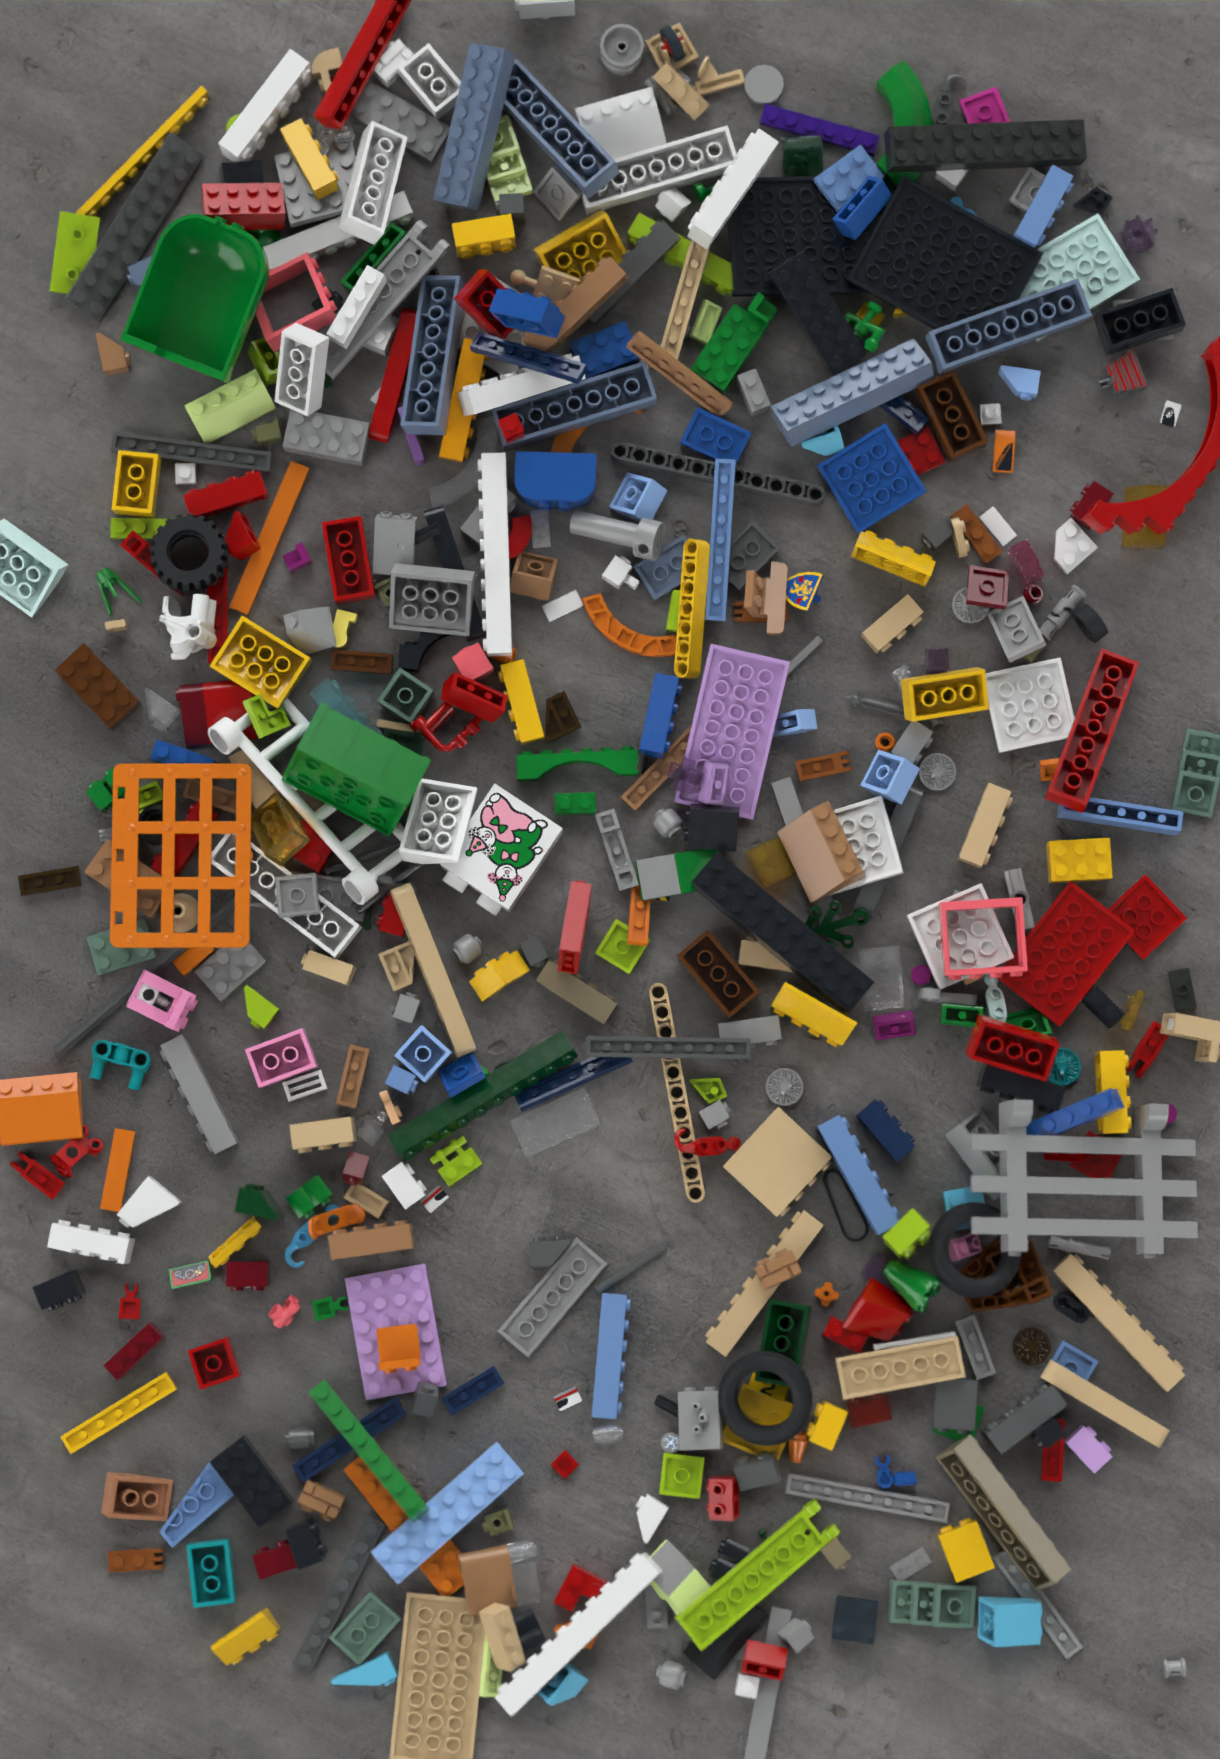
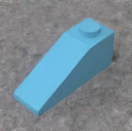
(372, 1672)

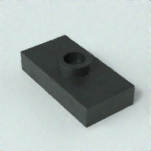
(1182, 989)

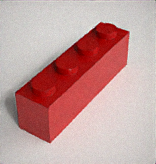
(226, 495)
(184, 843)

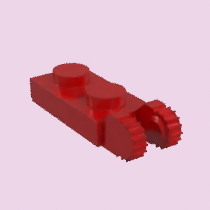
(1147, 1048)
(39, 1176)

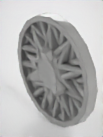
(966, 612)
(937, 771)
(784, 1087)

